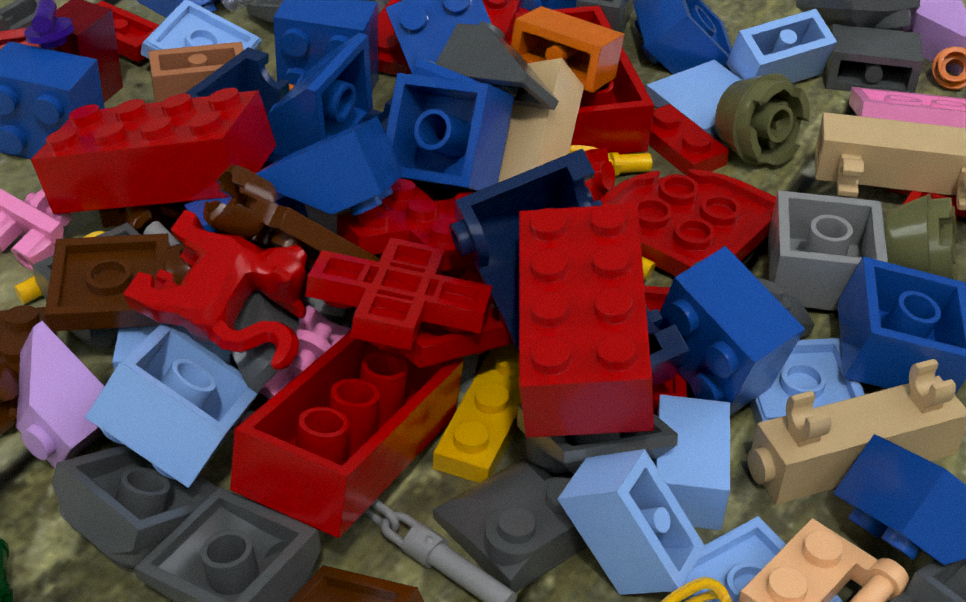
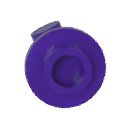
(46, 28)

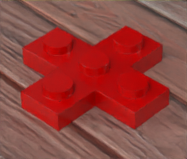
(406, 216)
(398, 293)

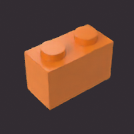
(584, 46)

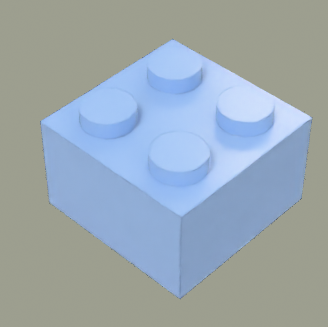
(172, 403)

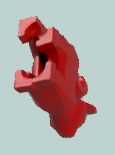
(217, 286)

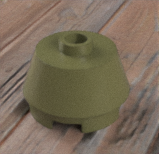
(762, 118)
(923, 236)

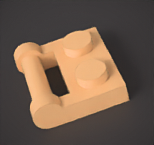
(819, 566)

